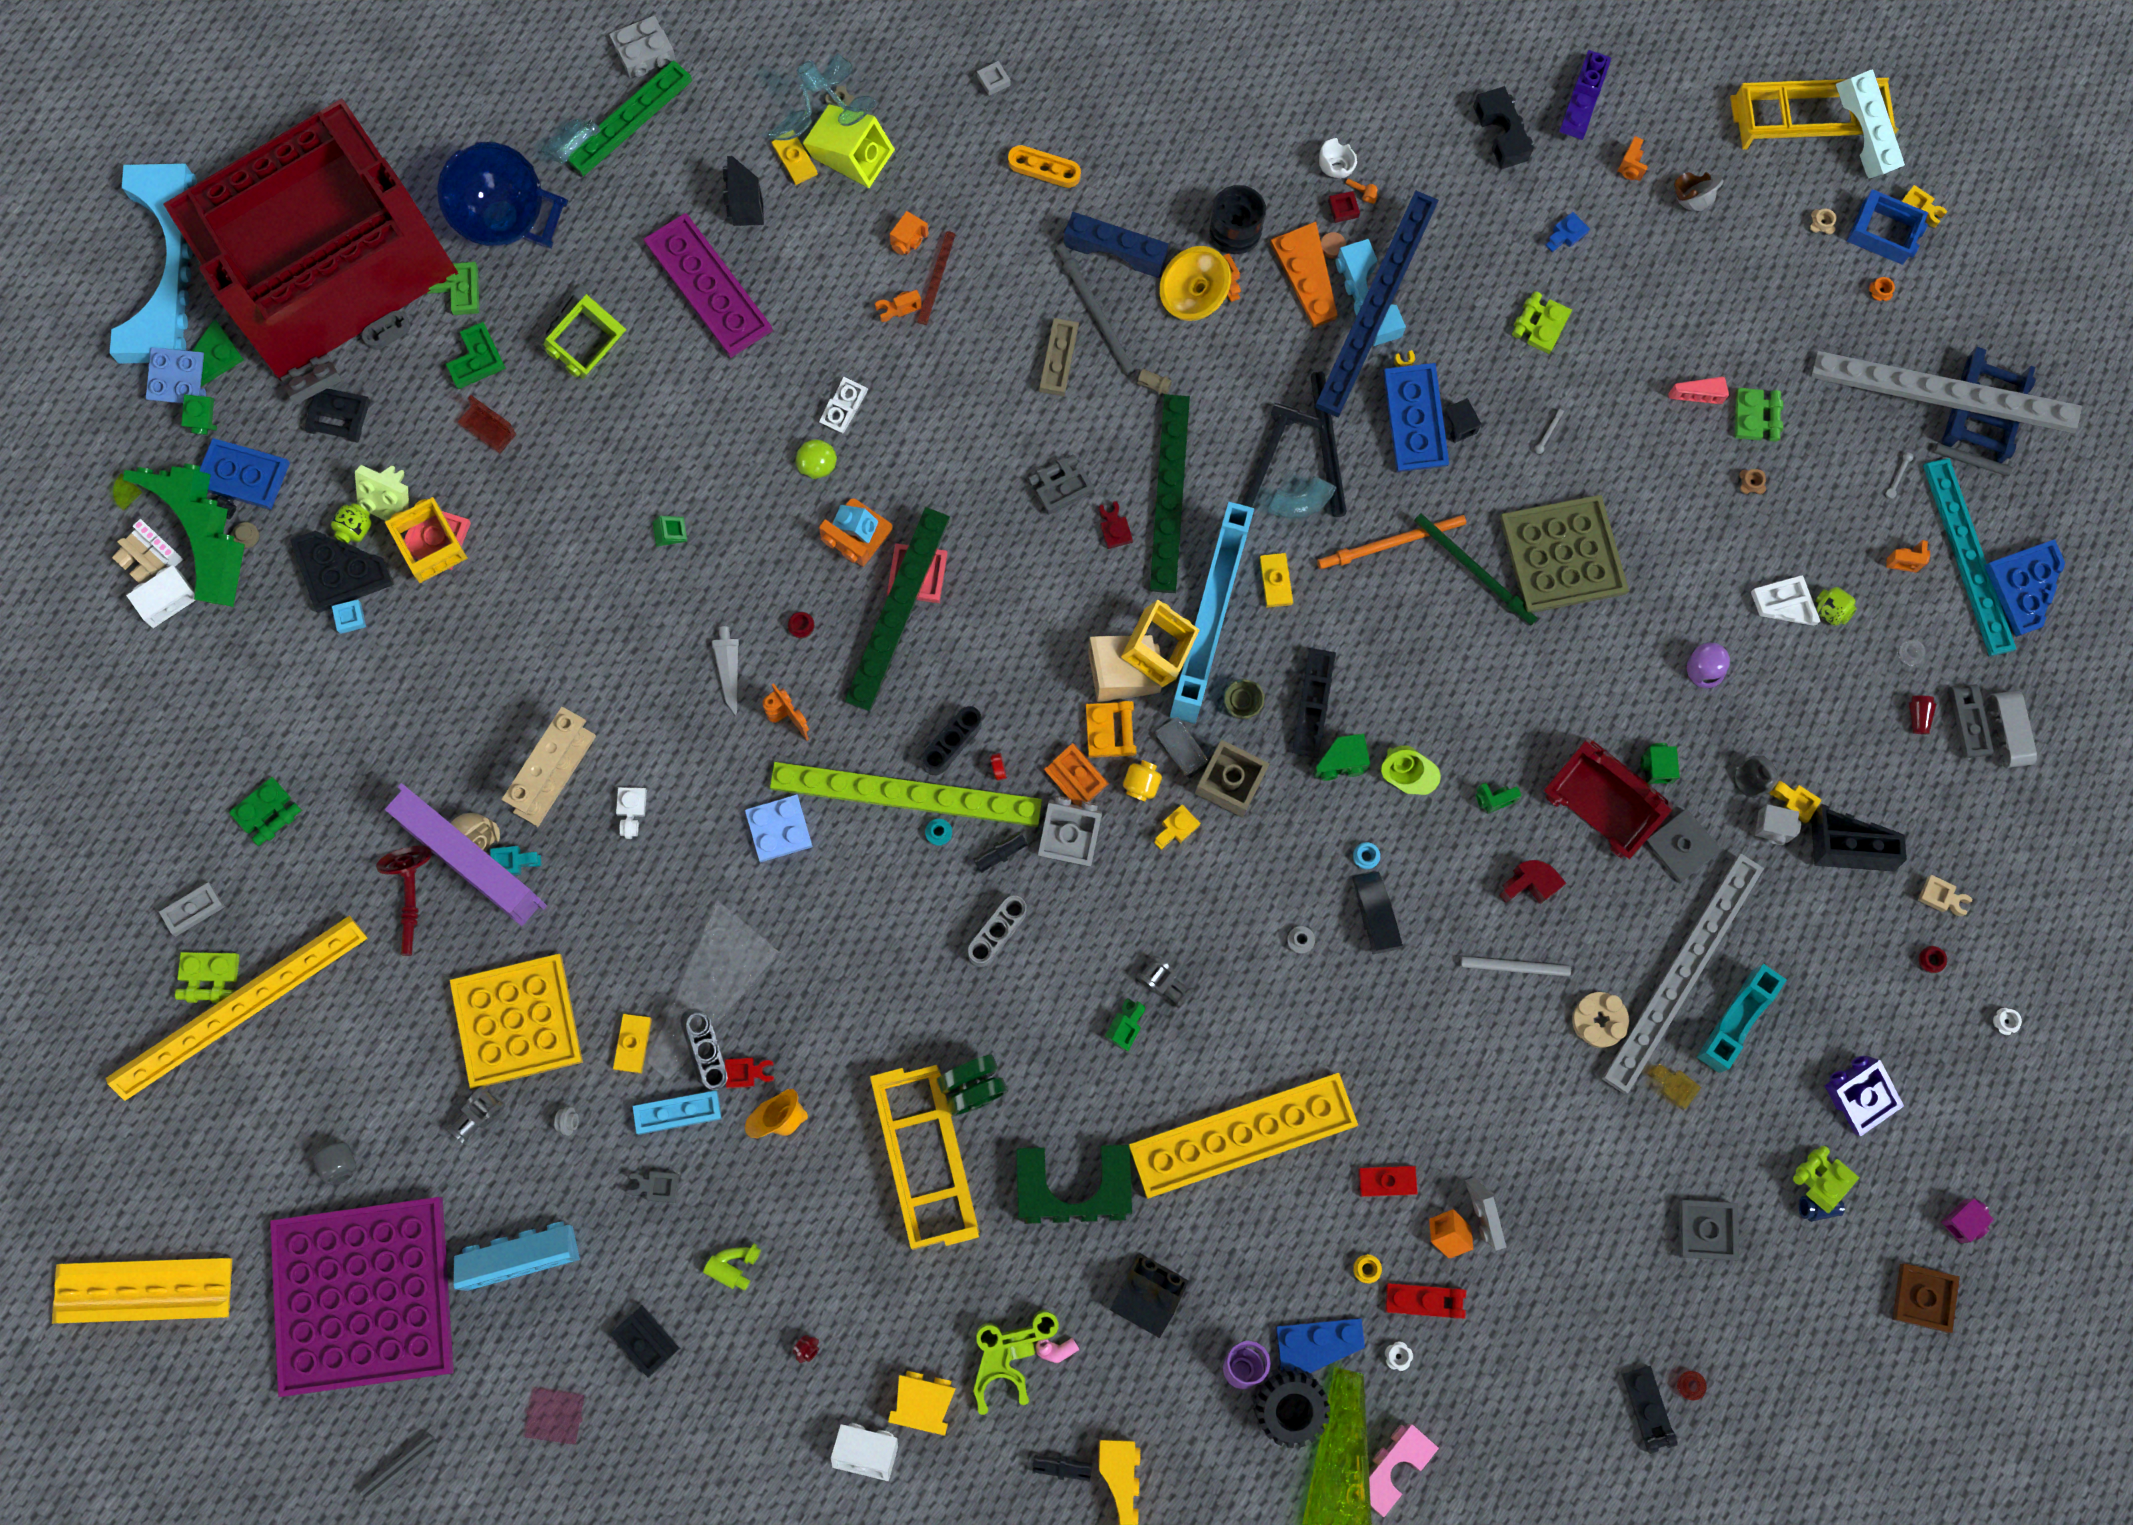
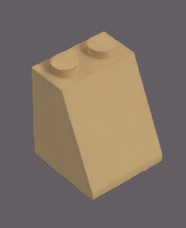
(1113, 675)

